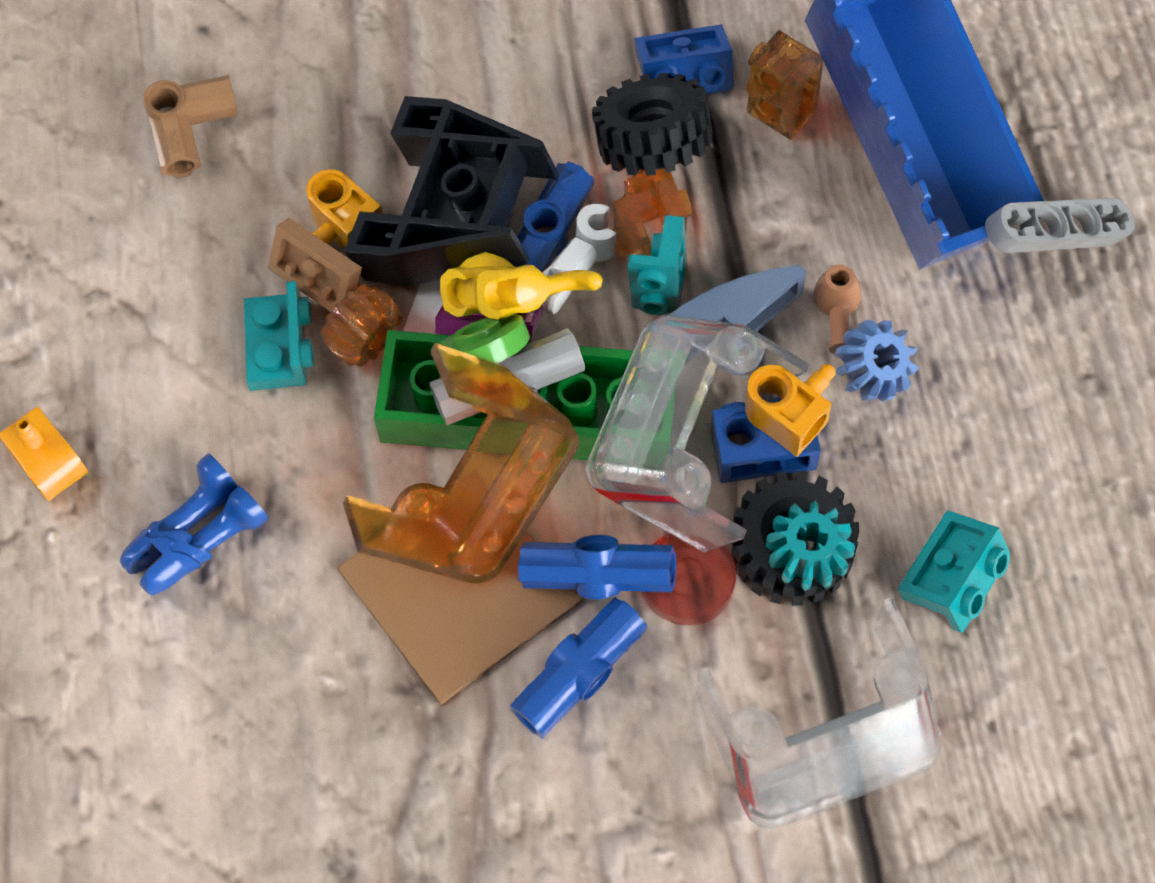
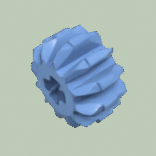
(878, 342)

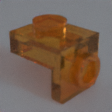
(672, 201)
(628, 219)

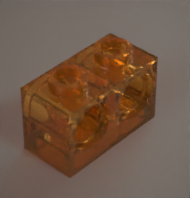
(783, 83)

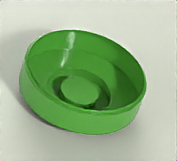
(490, 338)

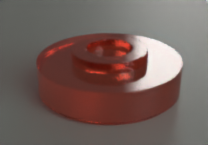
(701, 584)

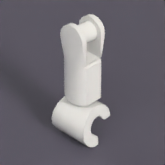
(591, 244)

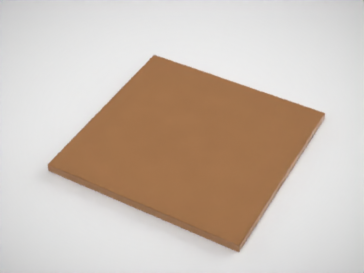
(452, 626)

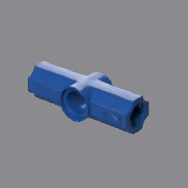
(555, 208)
(597, 566)
(578, 667)

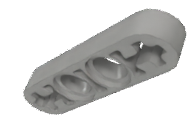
(1058, 216)

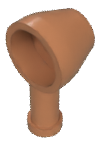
(837, 301)

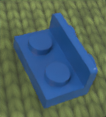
(694, 52)

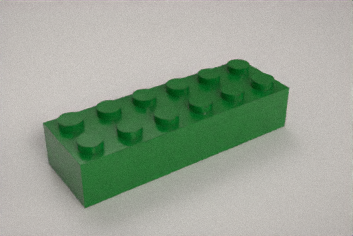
(409, 414)

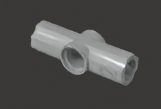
(535, 364)

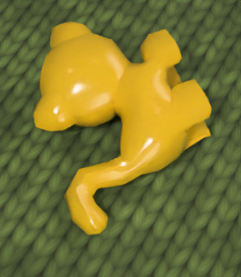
(500, 289)

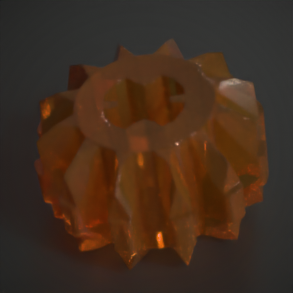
(360, 325)

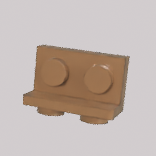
(313, 264)

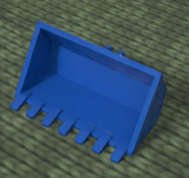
(923, 118)

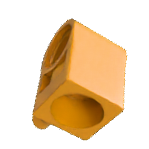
(337, 219)
(800, 412)
(43, 453)

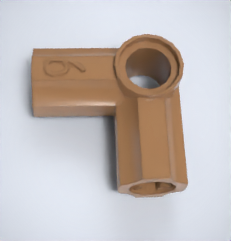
(192, 105)

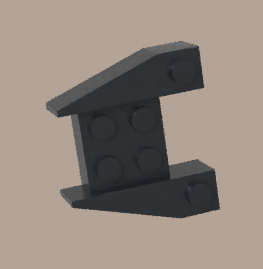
(458, 199)

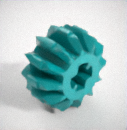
(791, 551)

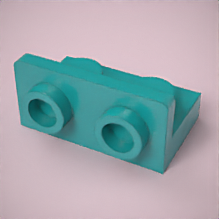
(659, 278)
(276, 340)
(957, 569)

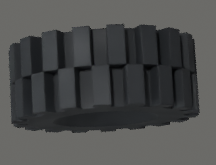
(652, 124)
(757, 517)

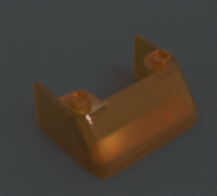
(492, 493)

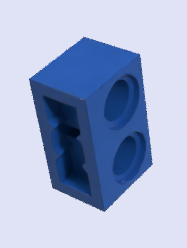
(761, 455)

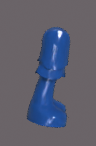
(170, 536)

